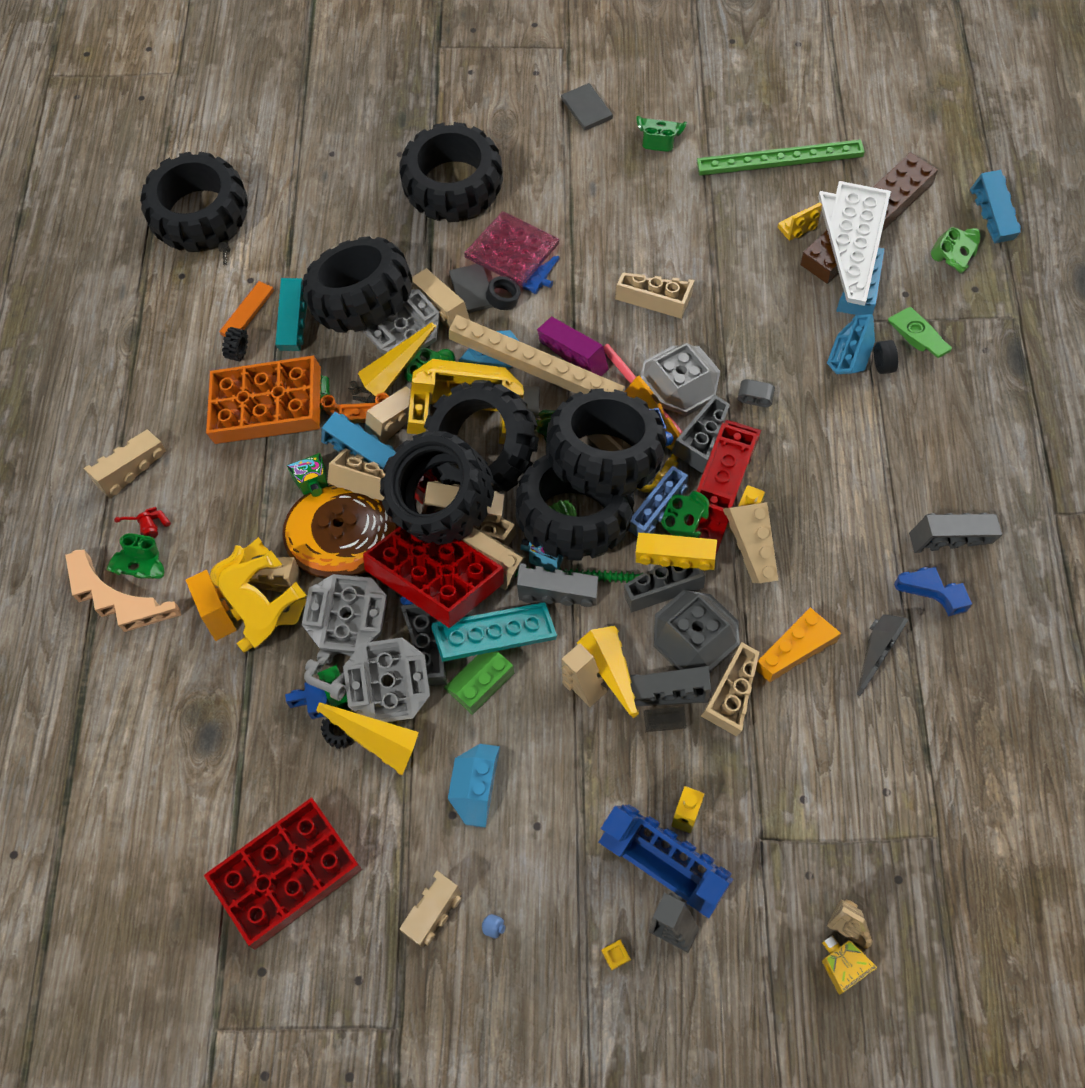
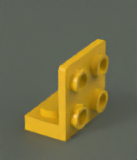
(801, 222)

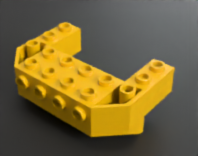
(440, 376)

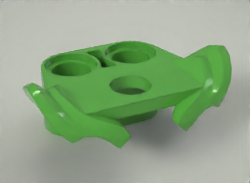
(949, 247)

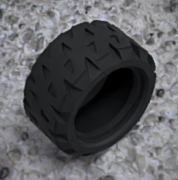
(407, 467)

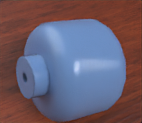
(493, 926)

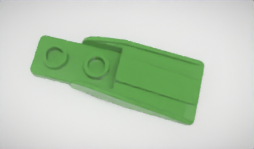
(919, 332)

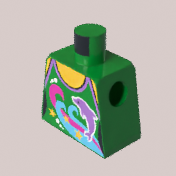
(309, 474)

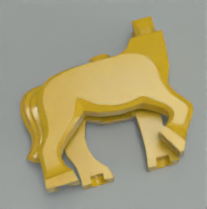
(248, 602)

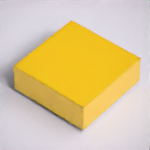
(616, 955)

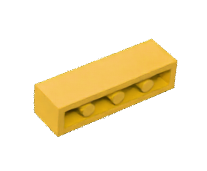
(676, 551)

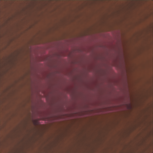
(511, 248)

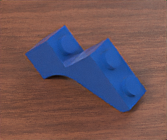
(927, 583)

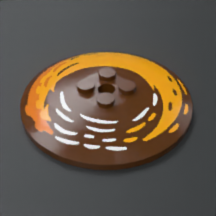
(328, 549)

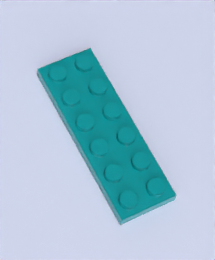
(494, 631)

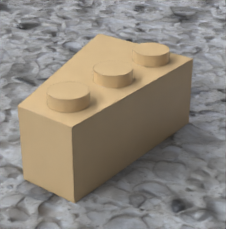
(388, 415)
(580, 675)
(431, 910)

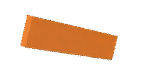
(249, 307)

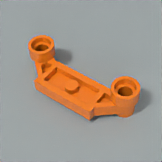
(354, 412)

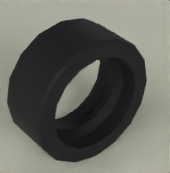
(500, 302)

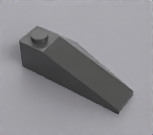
(880, 642)

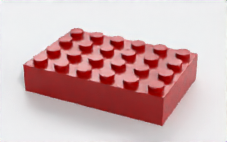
(437, 578)
(282, 873)

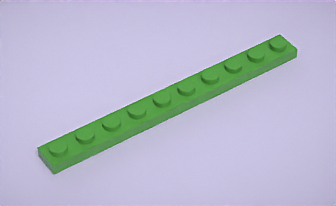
(780, 157)

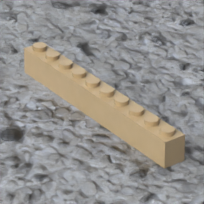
(527, 358)

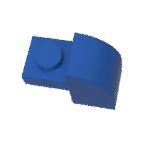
(310, 696)

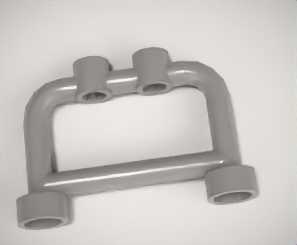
(336, 688)

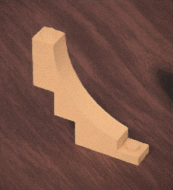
(130, 610)

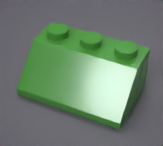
(480, 680)

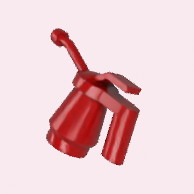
(146, 522)

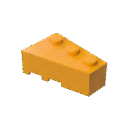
(210, 605)

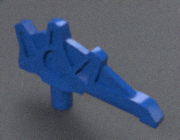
(539, 277)

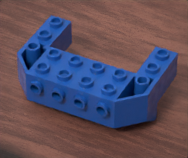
(627, 839)

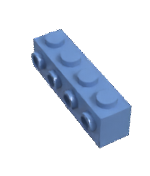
(655, 504)

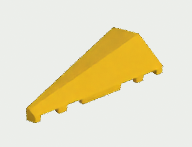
(384, 371)
(612, 665)
(385, 740)

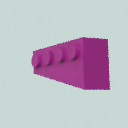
(573, 346)

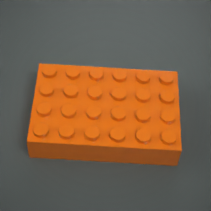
(264, 400)

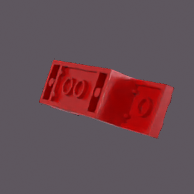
(724, 476)

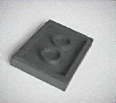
(587, 106)
(471, 286)

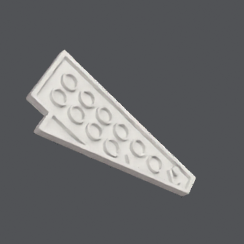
(854, 228)

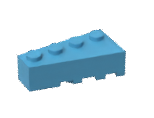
(996, 206)
(850, 308)
(345, 434)

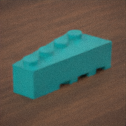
(291, 315)

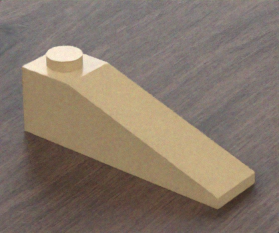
(496, 551)
(850, 923)

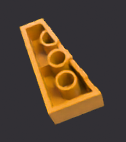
(801, 641)

